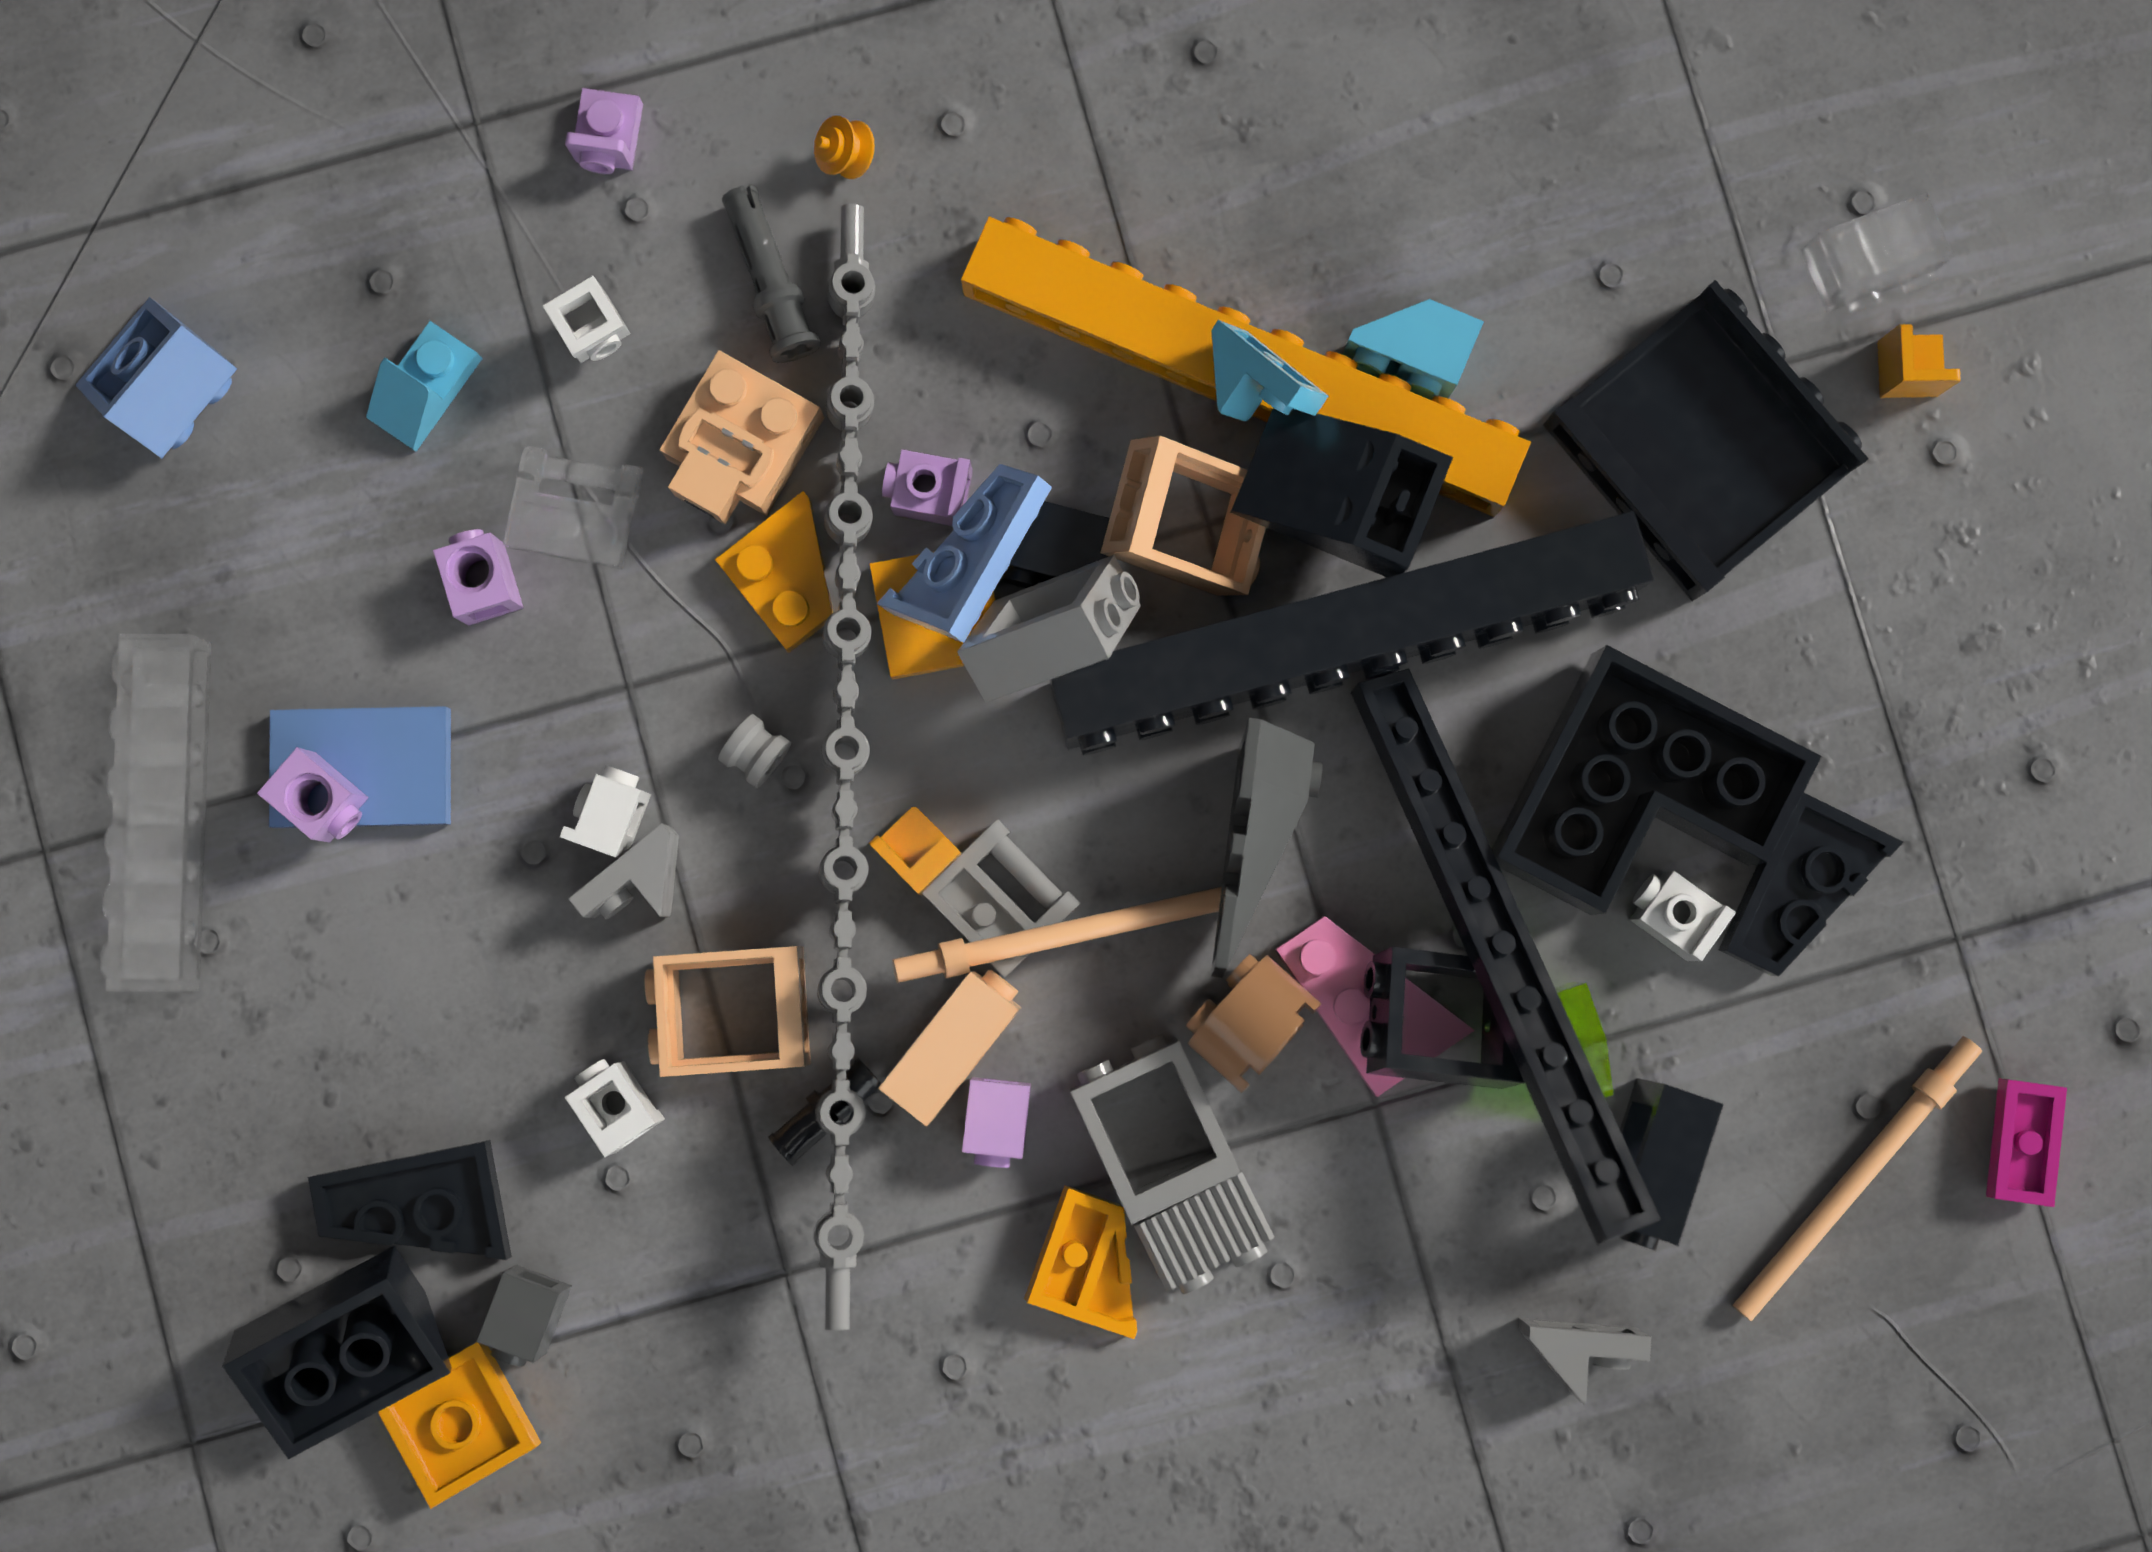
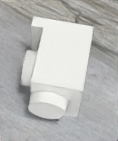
(591, 329)
(608, 813)
(1655, 915)
(609, 1129)

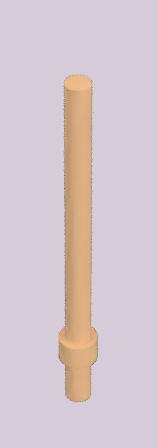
(957, 957)
(1932, 1091)

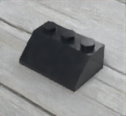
(338, 1353)

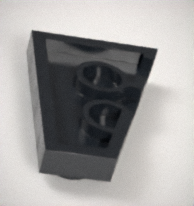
(1805, 881)
(420, 1200)

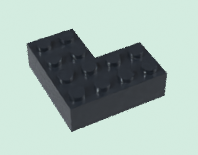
(1638, 752)

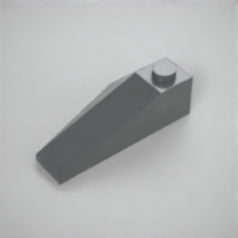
(1269, 795)

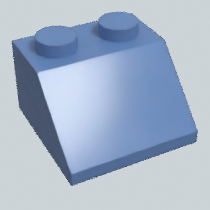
(156, 379)

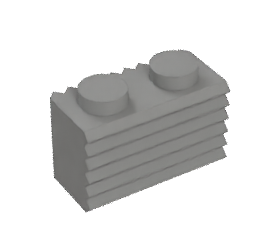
(1205, 1233)

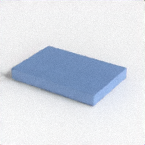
(388, 753)

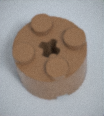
(1251, 1020)

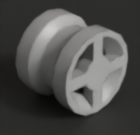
(754, 751)

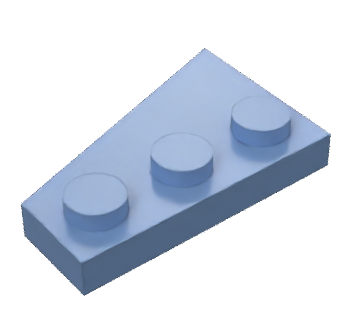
(967, 566)

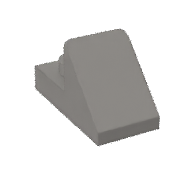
(647, 866)
(1569, 1344)

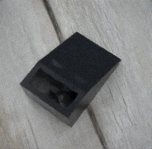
(1343, 488)

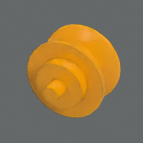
(844, 147)

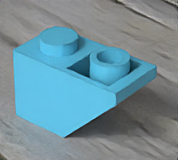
(1418, 344)

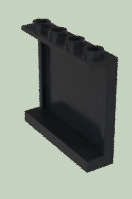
(1706, 439)

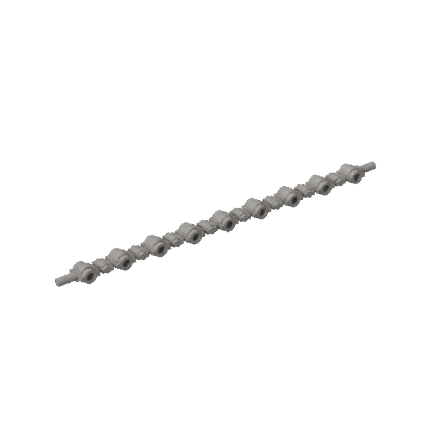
(849, 274)

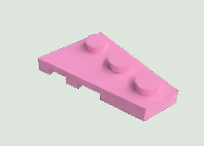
(1333, 971)

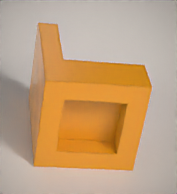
(1913, 365)
(916, 849)

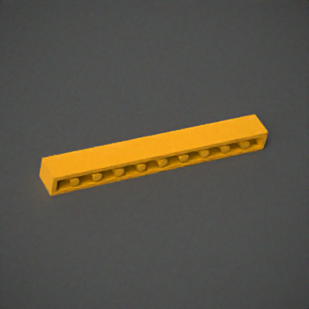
(1172, 339)

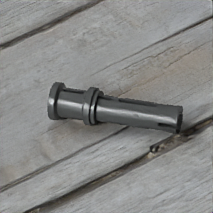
(776, 297)

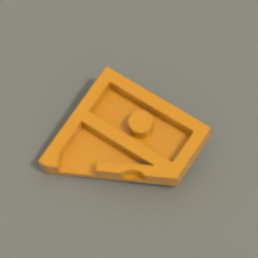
(783, 573)
(1085, 1264)

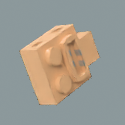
(738, 439)

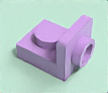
(605, 131)

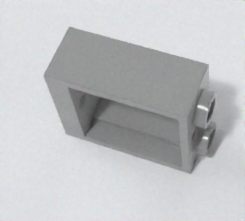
(1050, 629)
(1180, 1183)

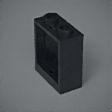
(1383, 1032)
(1669, 1143)

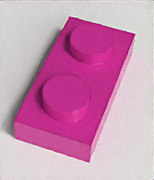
(2026, 1142)

